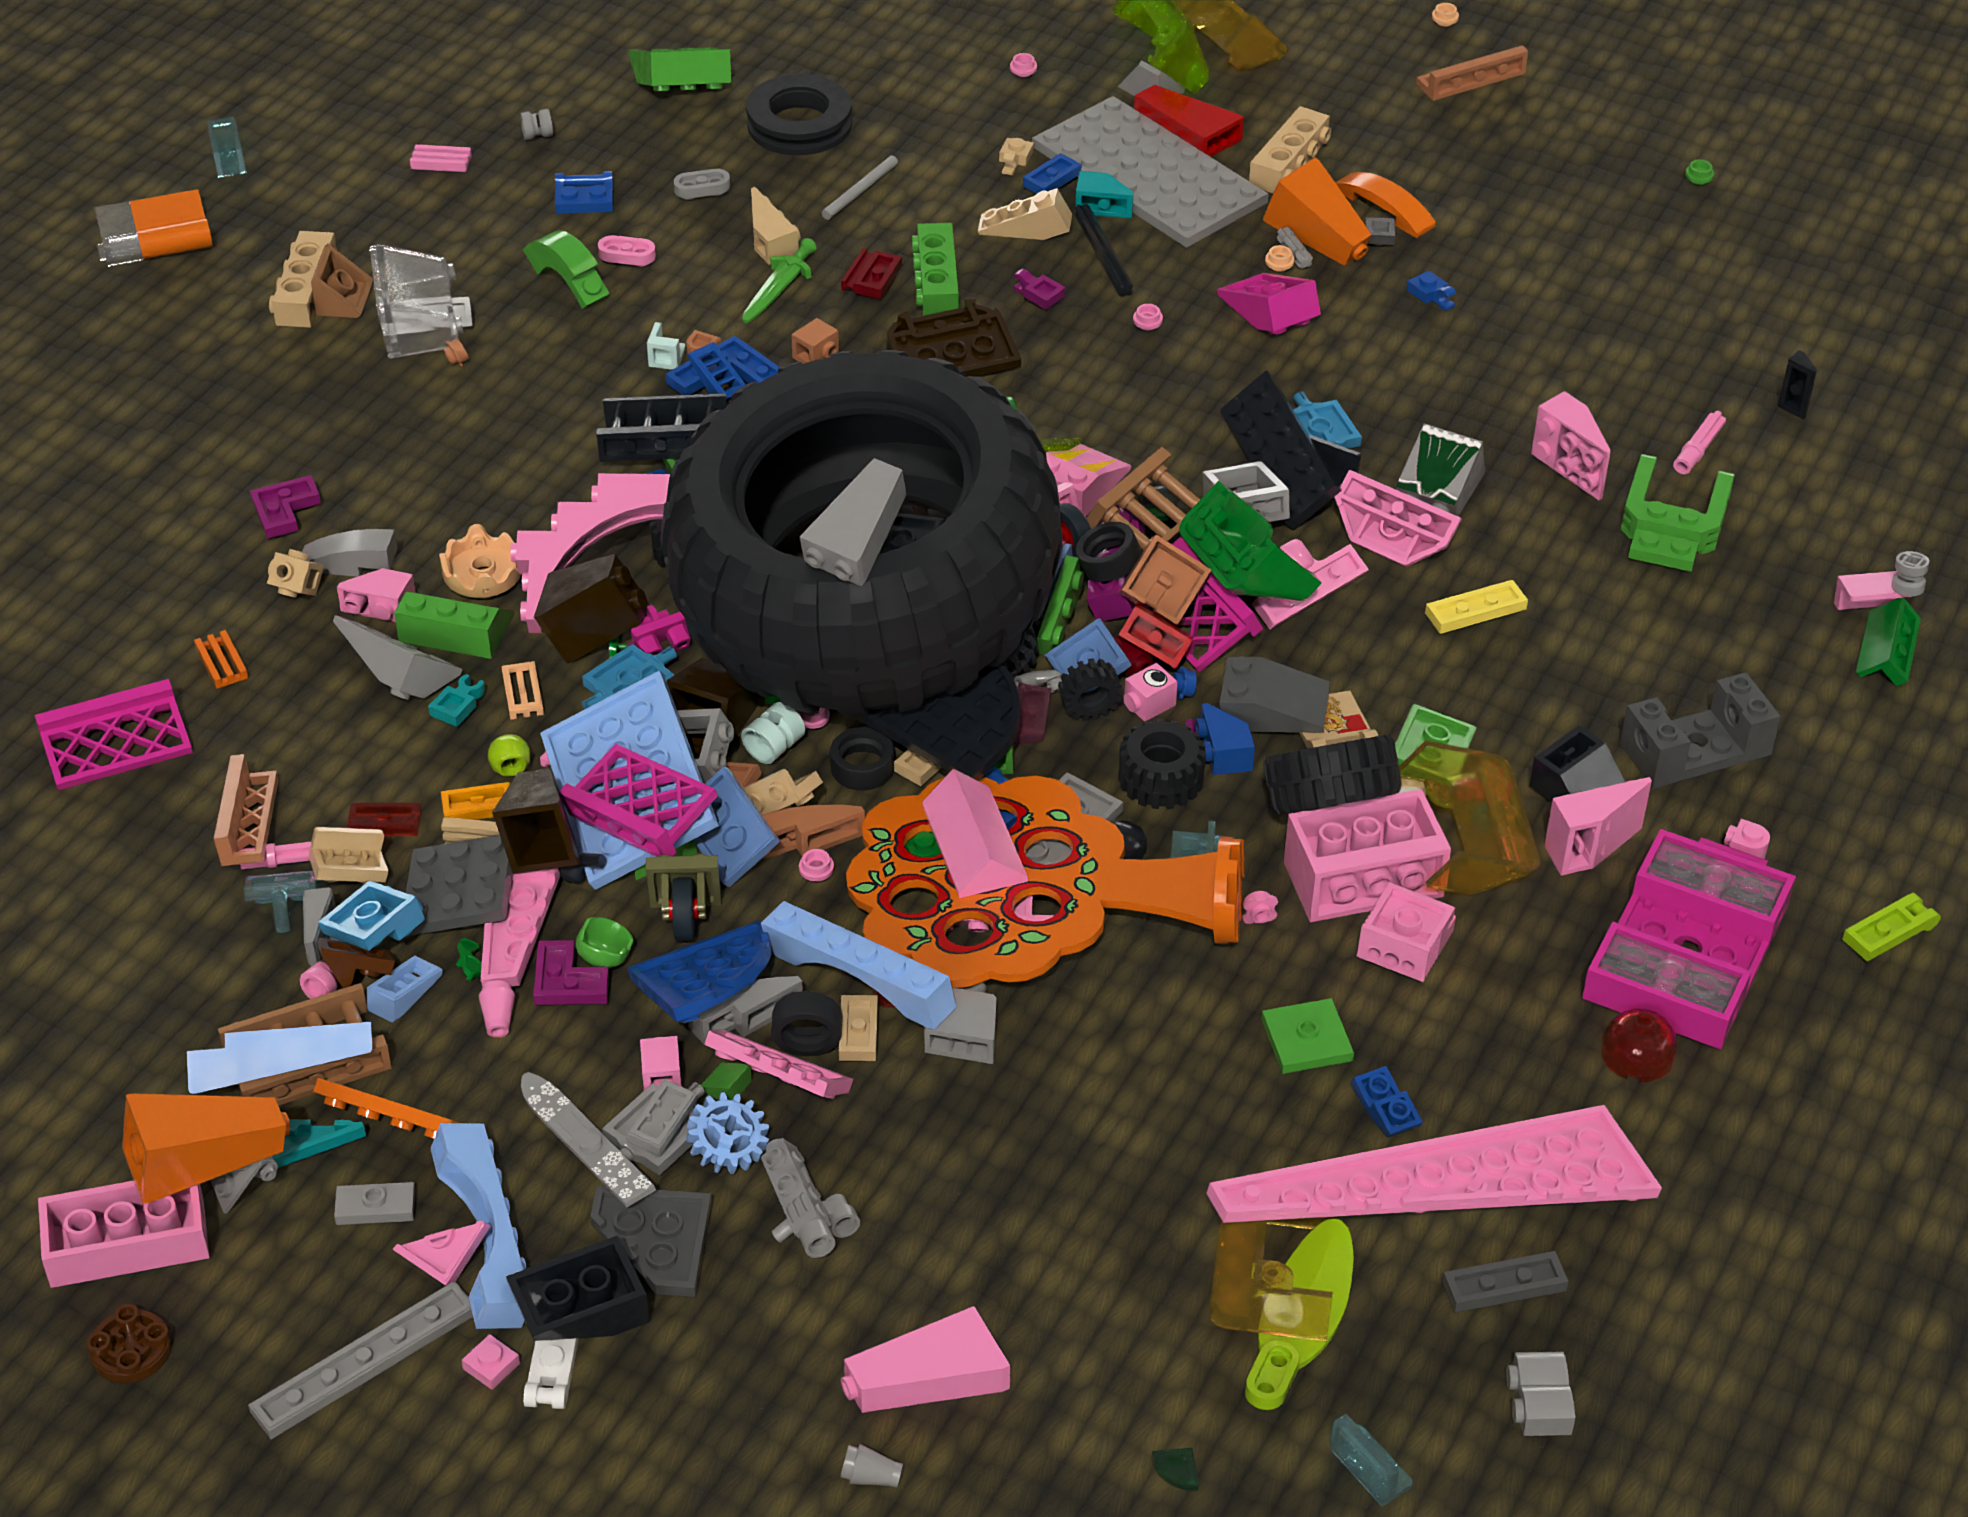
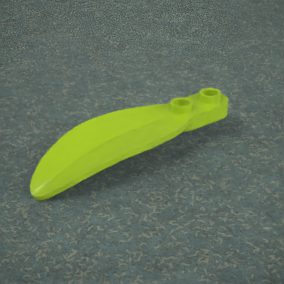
(1318, 1263)

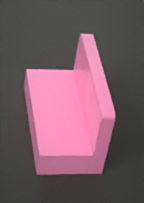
(1865, 590)

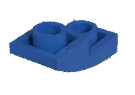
(1385, 1103)

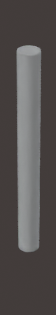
(859, 187)

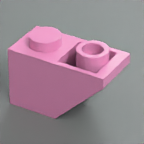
(375, 593)

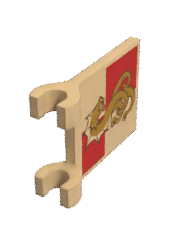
(1342, 723)

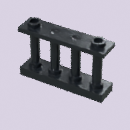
(653, 425)

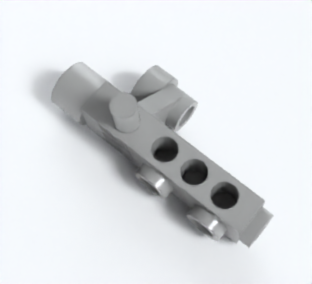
(806, 1214)

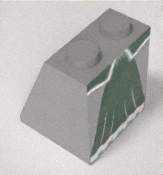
(1443, 469)

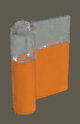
(152, 227)

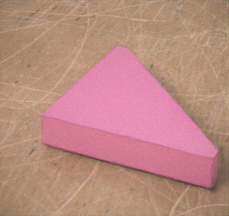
(445, 1252)

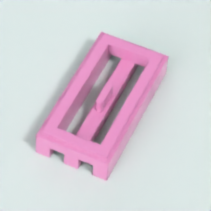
(440, 158)

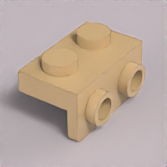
(780, 791)
(348, 855)

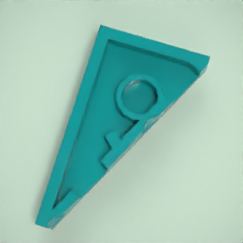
(310, 1140)

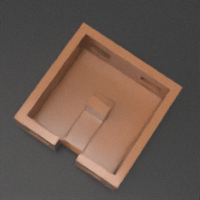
(1164, 580)

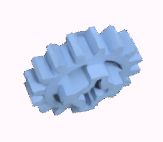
(709, 1135)

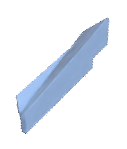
(273, 1052)

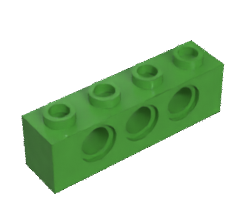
(935, 268)

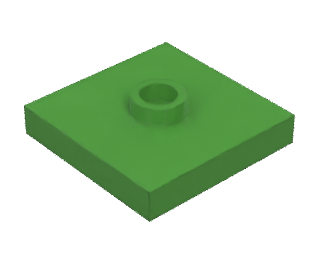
(1307, 1036)

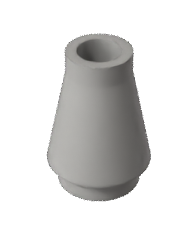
(869, 1467)

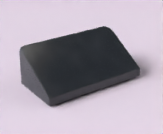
(1798, 385)

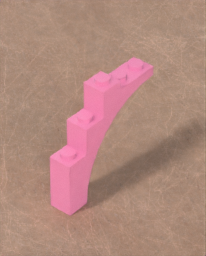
(615, 503)

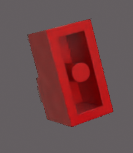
(1156, 635)

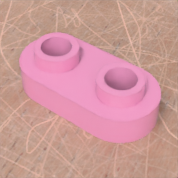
(626, 250)

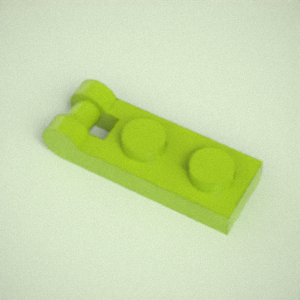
(1890, 926)

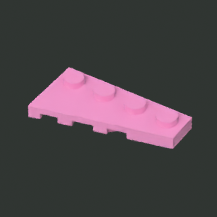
(511, 941)
(782, 1065)

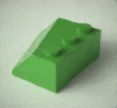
(681, 67)

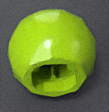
(509, 755)

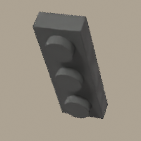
(1505, 1281)

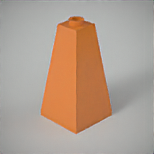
(1318, 214)
(195, 1138)

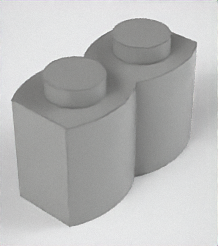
(1542, 1393)

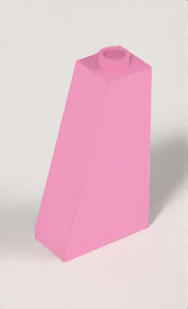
(928, 1365)

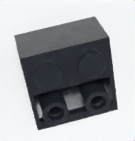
(1574, 765)

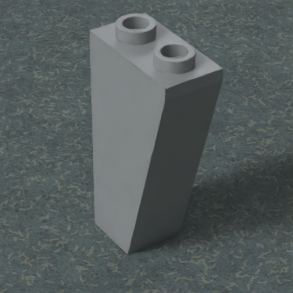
(856, 524)

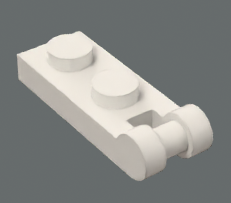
(550, 1366)

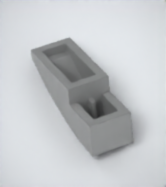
(353, 550)
(746, 1009)

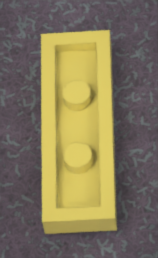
(1476, 606)

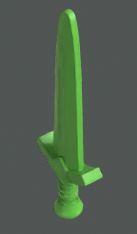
(785, 271)

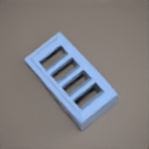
(408, 988)

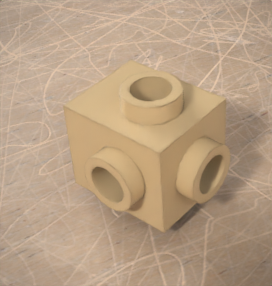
(294, 573)

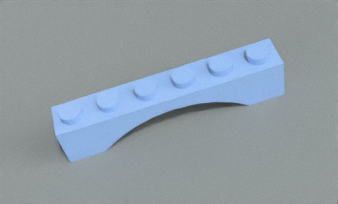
(910, 986)
(467, 1166)

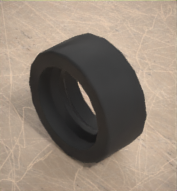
(1101, 538)
(865, 776)
(806, 1006)

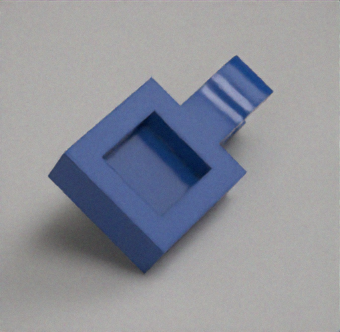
(1430, 288)

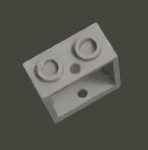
(1255, 486)
(716, 741)

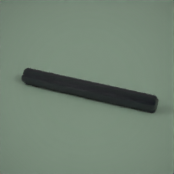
(1104, 250)

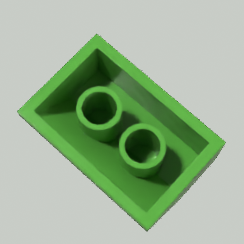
(451, 624)

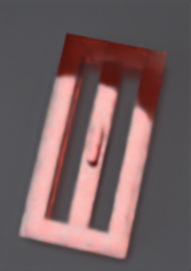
(391, 818)

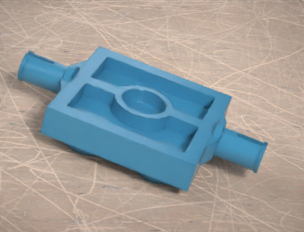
(1327, 421)
(624, 670)

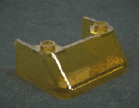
(1234, 31)
(1486, 811)
(1260, 1293)

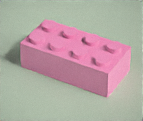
(114, 1234)

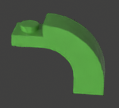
(572, 262)

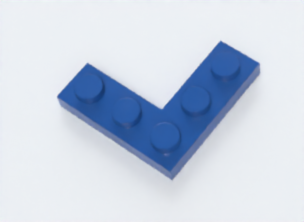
(743, 358)

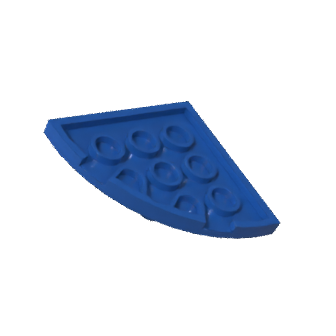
(703, 972)

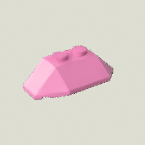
(1392, 521)

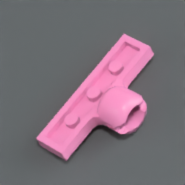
(1332, 571)

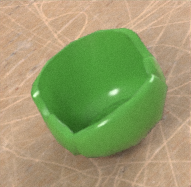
(603, 942)

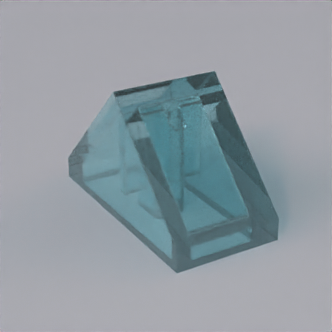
(226, 146)

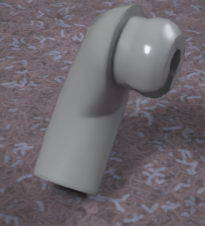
(1041, 678)

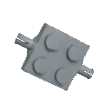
(617, 1128)

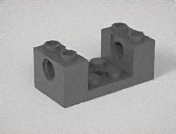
(1732, 732)

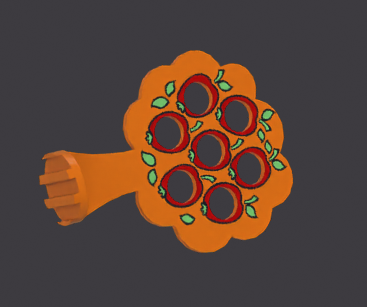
(1094, 877)

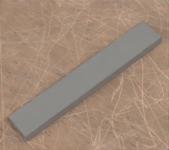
(361, 1360)

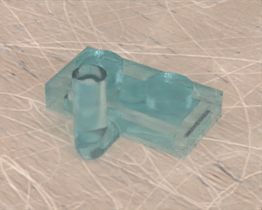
(275, 889)

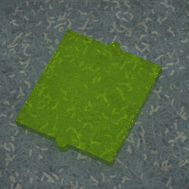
(1060, 444)

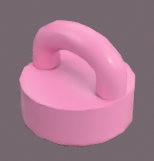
(318, 980)

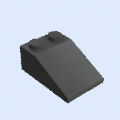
(1274, 696)

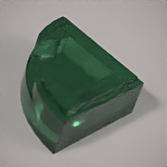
(1177, 1467)

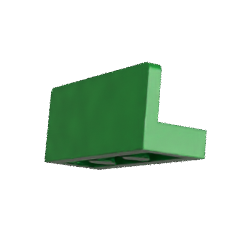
(1889, 641)

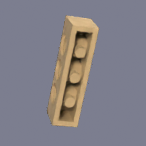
(1290, 148)
(293, 298)

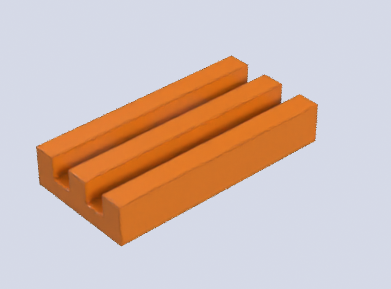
(214, 643)

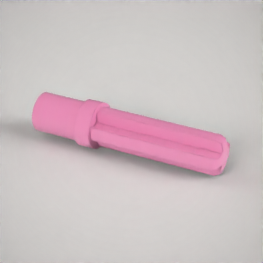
(1695, 448)
(280, 855)

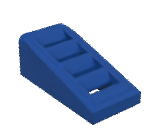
(724, 367)

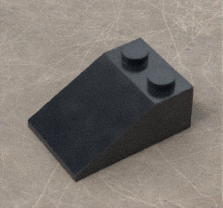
(581, 1294)

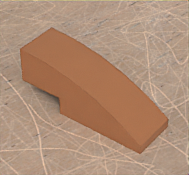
(814, 827)

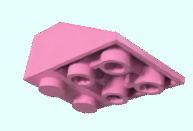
(1572, 443)
(1594, 824)

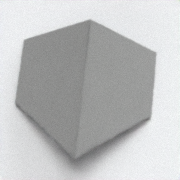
(1146, 76)

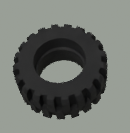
(1332, 774)

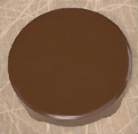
(129, 1345)

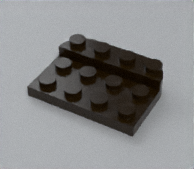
(966, 336)

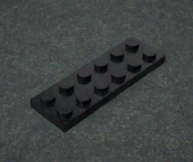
(1275, 436)

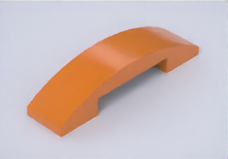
(1409, 212)

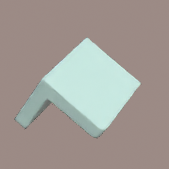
(664, 351)

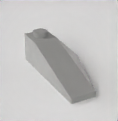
(396, 662)

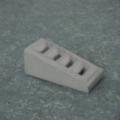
(316, 905)

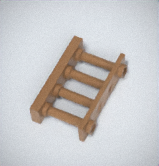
(1140, 483)
(318, 1011)

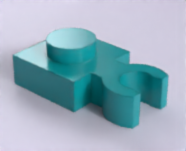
(456, 704)

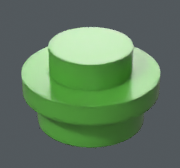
(1699, 172)

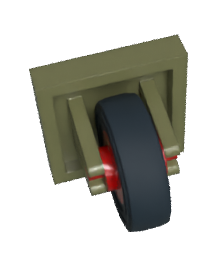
(683, 889)

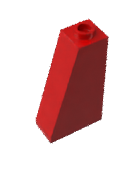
(1194, 121)

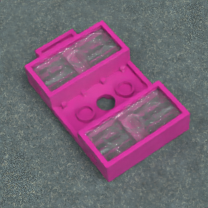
(1697, 895)

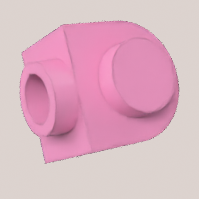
(1748, 838)

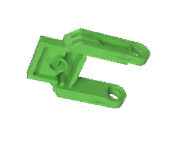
(1668, 532)

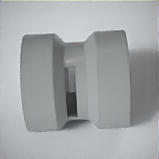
(530, 126)
(1910, 573)

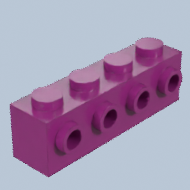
(1104, 595)

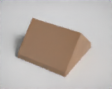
(339, 285)

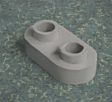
(701, 183)

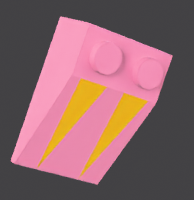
(1088, 471)

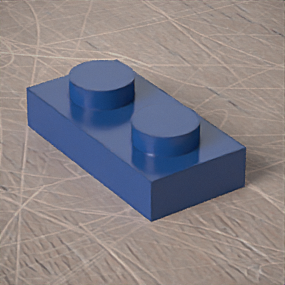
(1052, 174)

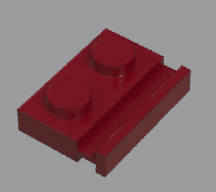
(871, 273)

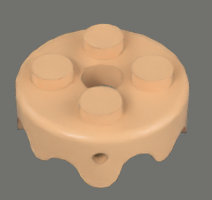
(476, 552)

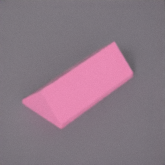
(972, 836)

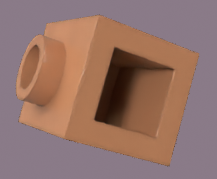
(814, 341)

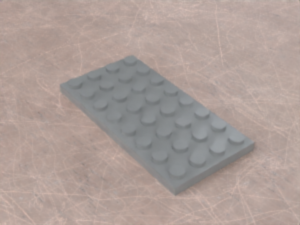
(1170, 179)

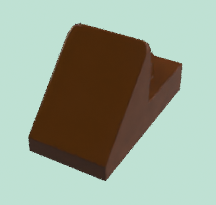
(345, 958)

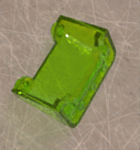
(1173, 35)

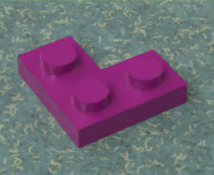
(277, 501)
(562, 983)

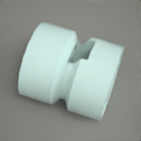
(773, 733)

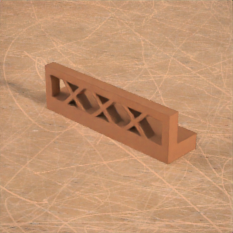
(1474, 73)
(236, 816)

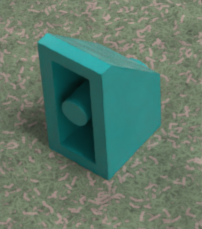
(1104, 195)

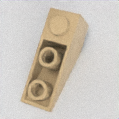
(1030, 218)
(771, 229)

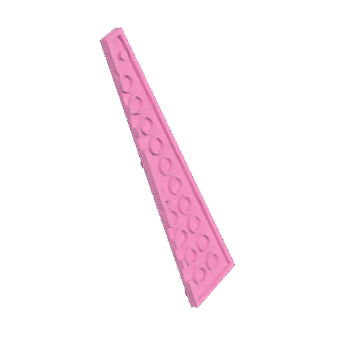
(1513, 1164)

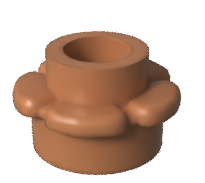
(455, 352)

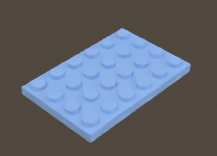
(645, 723)

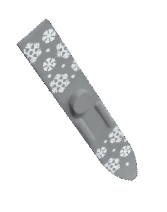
(585, 1140)

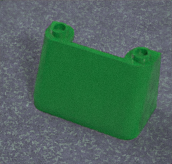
(1233, 545)

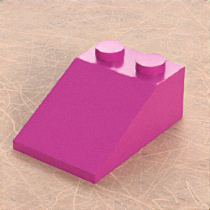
(1273, 301)

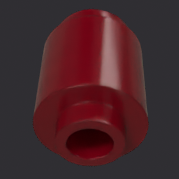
(1137, 656)

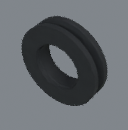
(799, 136)

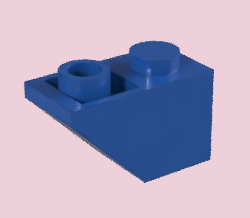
(1226, 741)

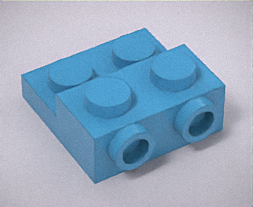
(372, 915)

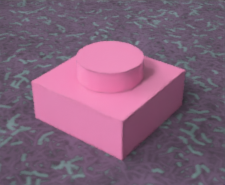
(490, 1362)

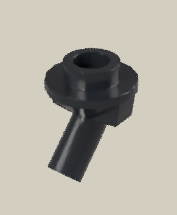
(576, 872)

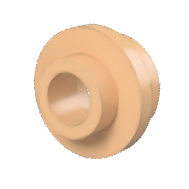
(1445, 14)
(1279, 258)

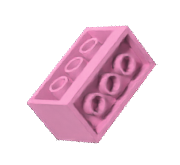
(1352, 850)

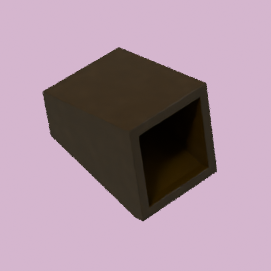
(589, 606)
(711, 687)
(534, 824)

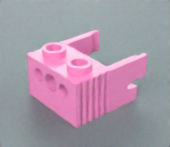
(1406, 931)

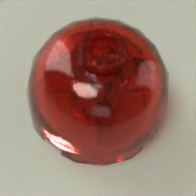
(1639, 1045)

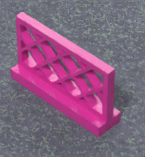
(1227, 603)
(107, 715)
(640, 831)

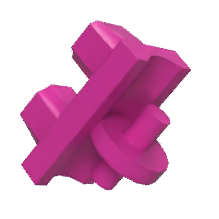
(660, 627)

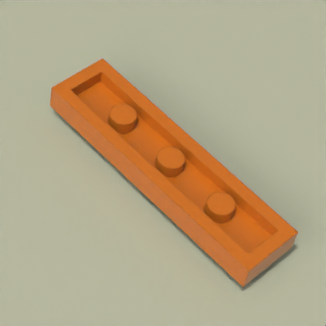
(372, 1106)

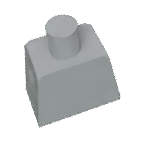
(968, 1029)

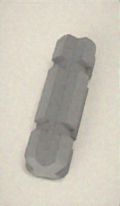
(1289, 239)

